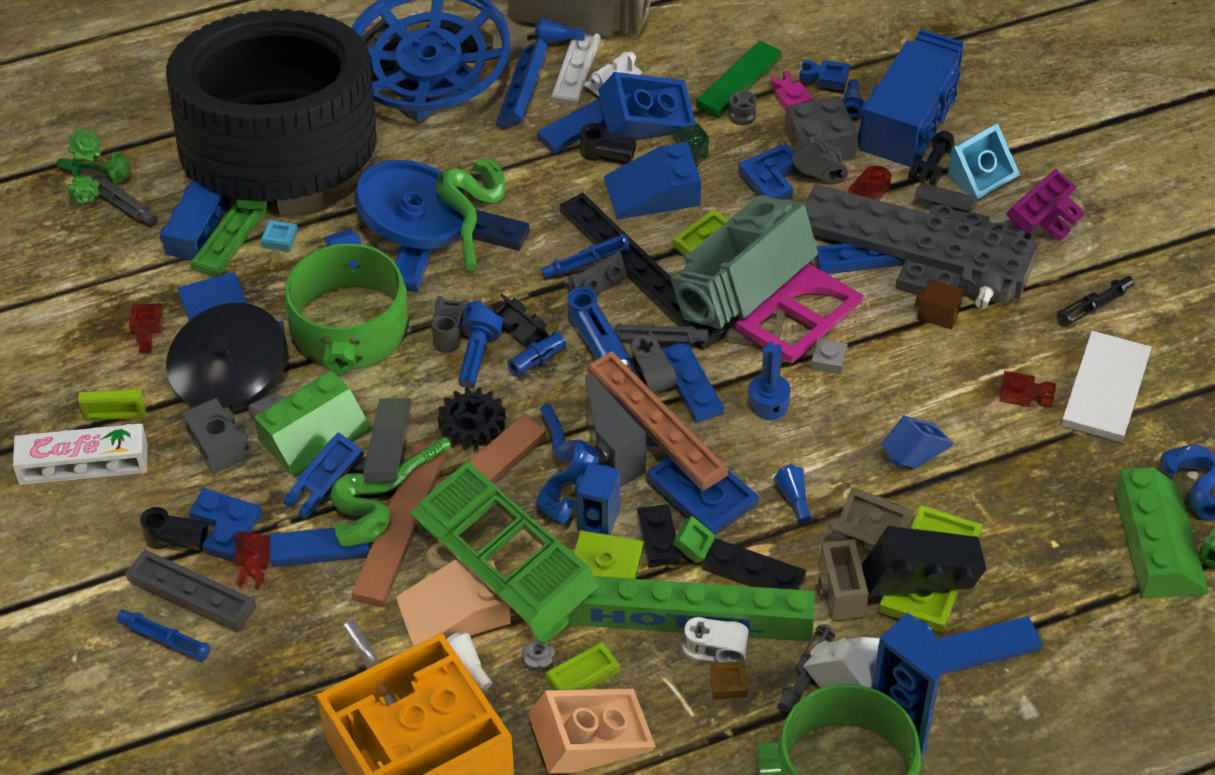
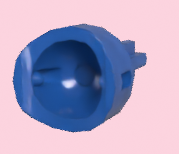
(481, 327)
(769, 388)

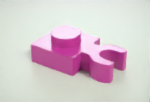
(788, 92)

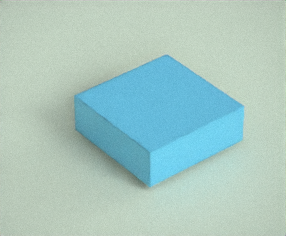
(279, 236)

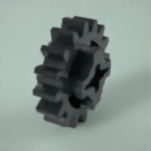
(469, 416)

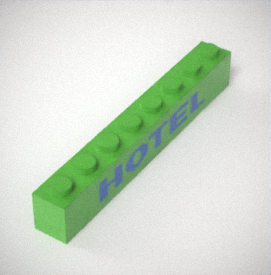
(670, 605)

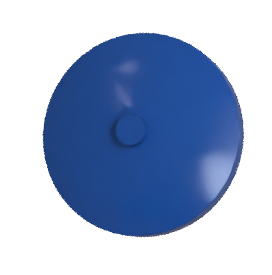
(403, 205)

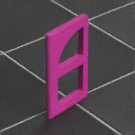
(806, 281)

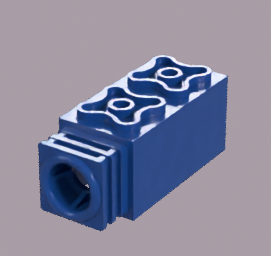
(912, 99)

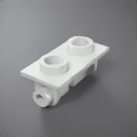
(622, 64)

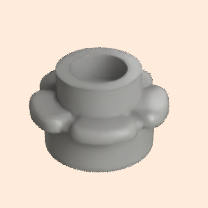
(541, 661)

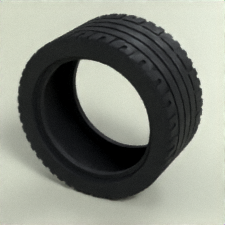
(281, 148)

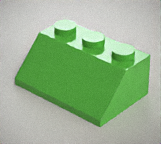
(308, 419)

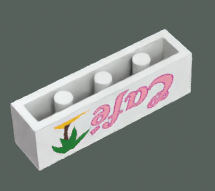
(80, 454)

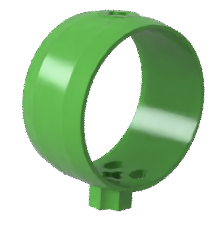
(330, 270)
(843, 705)

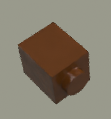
(939, 304)

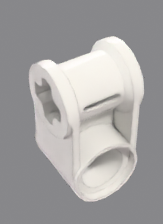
(717, 641)

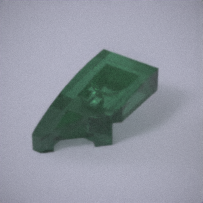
(696, 139)

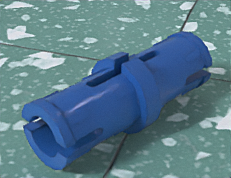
(536, 354)

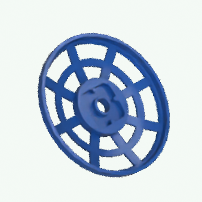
(432, 41)

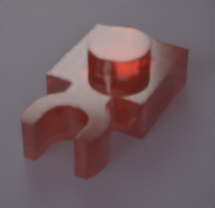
(1021, 390)
(252, 554)

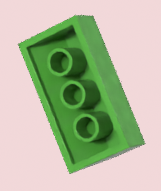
(1159, 535)

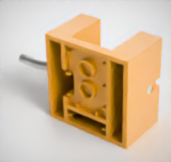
(413, 715)

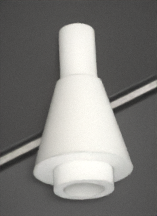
(467, 653)

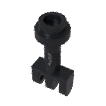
(942, 143)

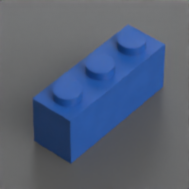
(193, 221)

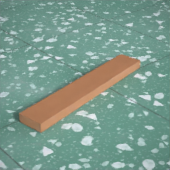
(658, 421)
(391, 547)

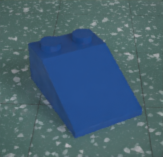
(644, 105)
(655, 183)

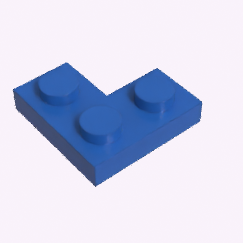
(767, 170)
(227, 517)

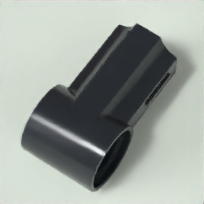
(598, 143)
(165, 530)

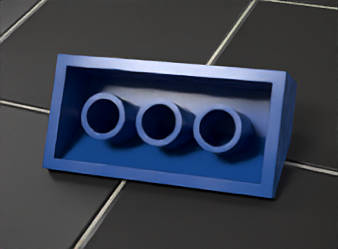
(910, 671)

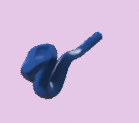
(578, 453)
(1194, 457)

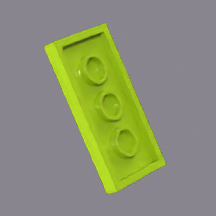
(930, 607)

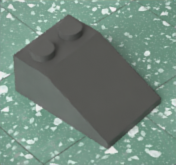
(614, 433)

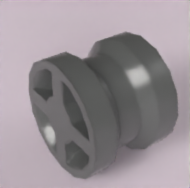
(742, 107)

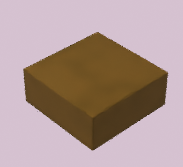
(729, 680)

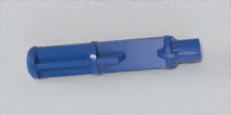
(586, 256)
(165, 635)

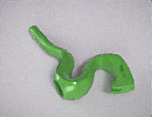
(447, 189)
(348, 487)

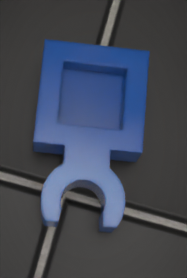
(829, 74)

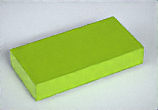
(112, 404)
(584, 669)

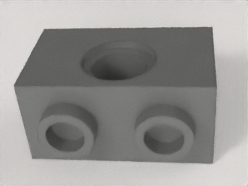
(215, 435)

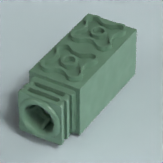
(744, 261)

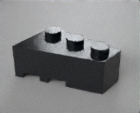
(922, 562)

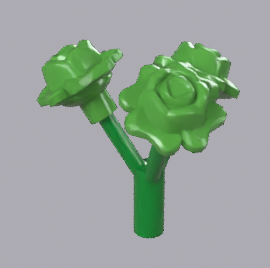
(86, 148)

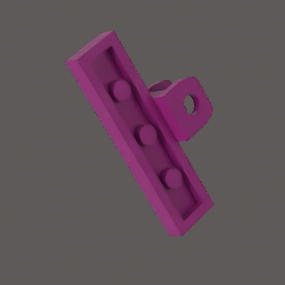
(1045, 204)

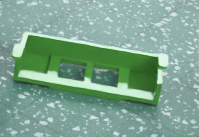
(540, 588)

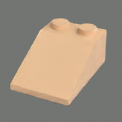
(451, 603)
(589, 728)

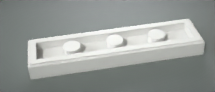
(575, 70)

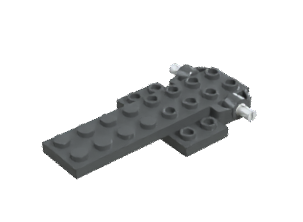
(938, 245)

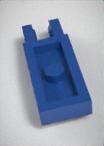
(327, 467)

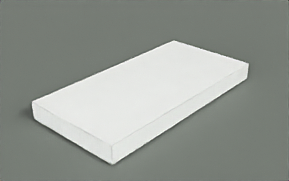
(1106, 386)

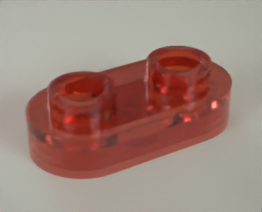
(872, 183)

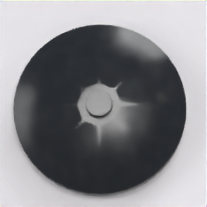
(227, 355)

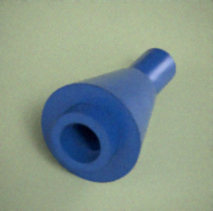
(554, 32)
(853, 100)
(792, 484)

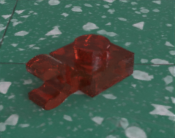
(143, 322)

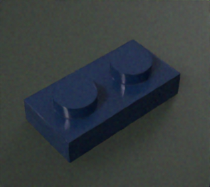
(500, 230)

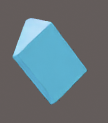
(982, 162)

